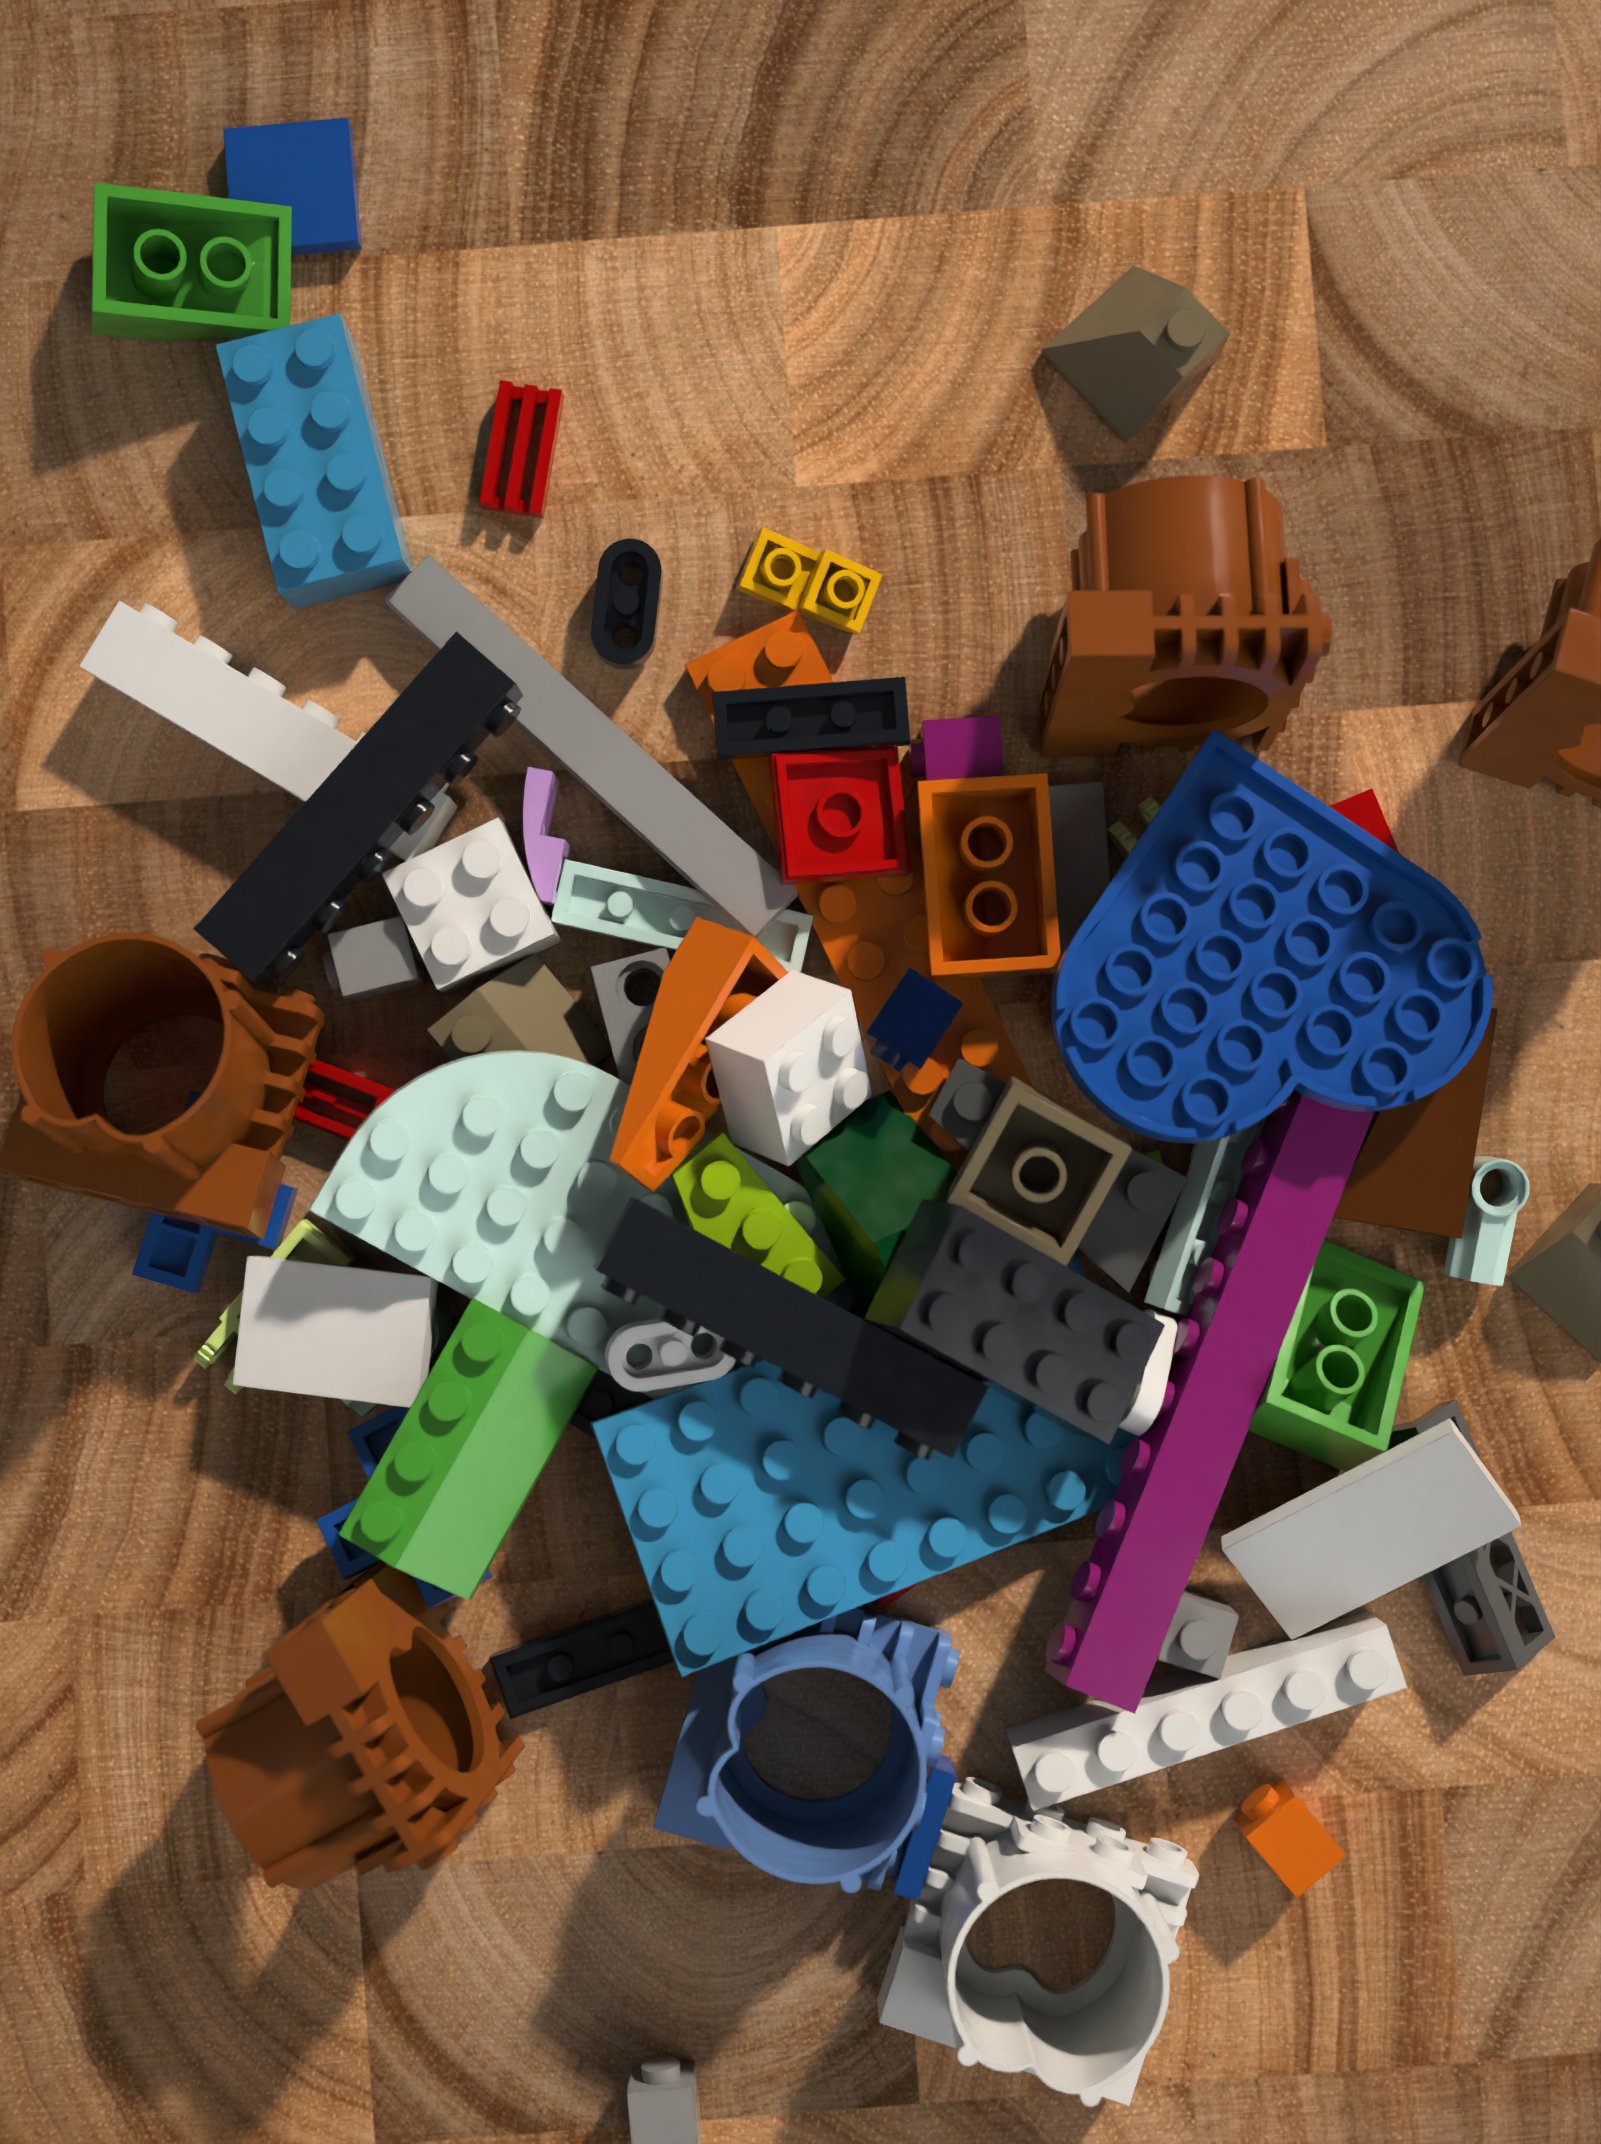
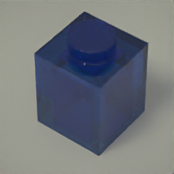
(911, 1022)

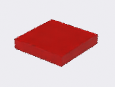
(839, 815)

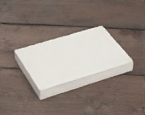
(335, 1330)

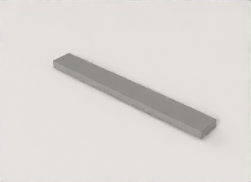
(601, 754)

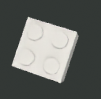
(471, 907)
(789, 1066)

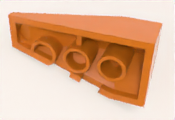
(674, 1081)

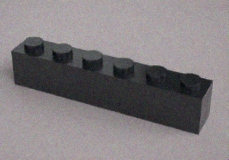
(361, 812)
(790, 1328)

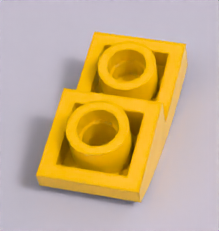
(815, 583)

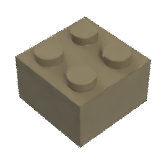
(1039, 1170)

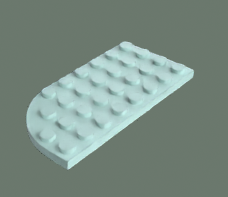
(508, 1193)

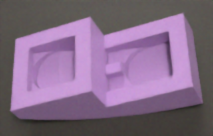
(543, 853)

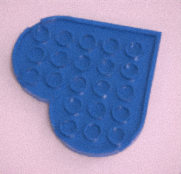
(1261, 958)

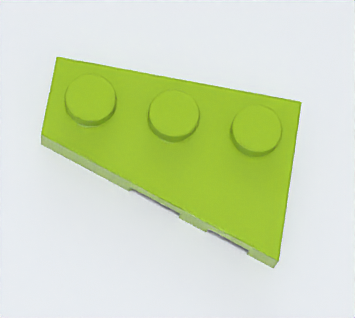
(740, 1211)

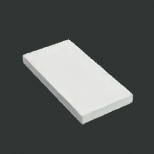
(1371, 1530)

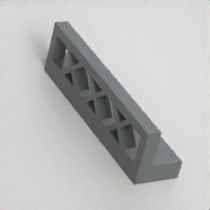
(1468, 1596)

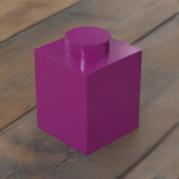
(957, 749)

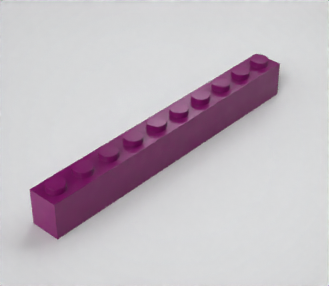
(1211, 1394)

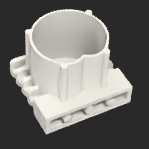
(1074, 2037)

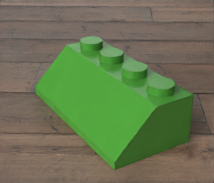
(469, 1451)

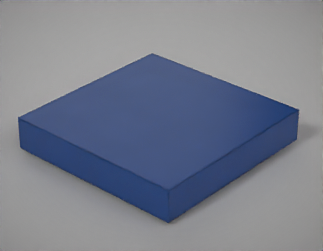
(303, 168)

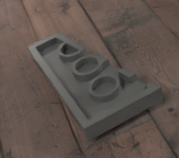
(1129, 1214)

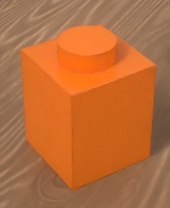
(1288, 1836)

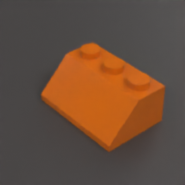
(989, 876)

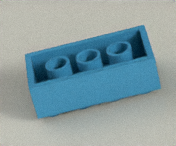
(315, 461)

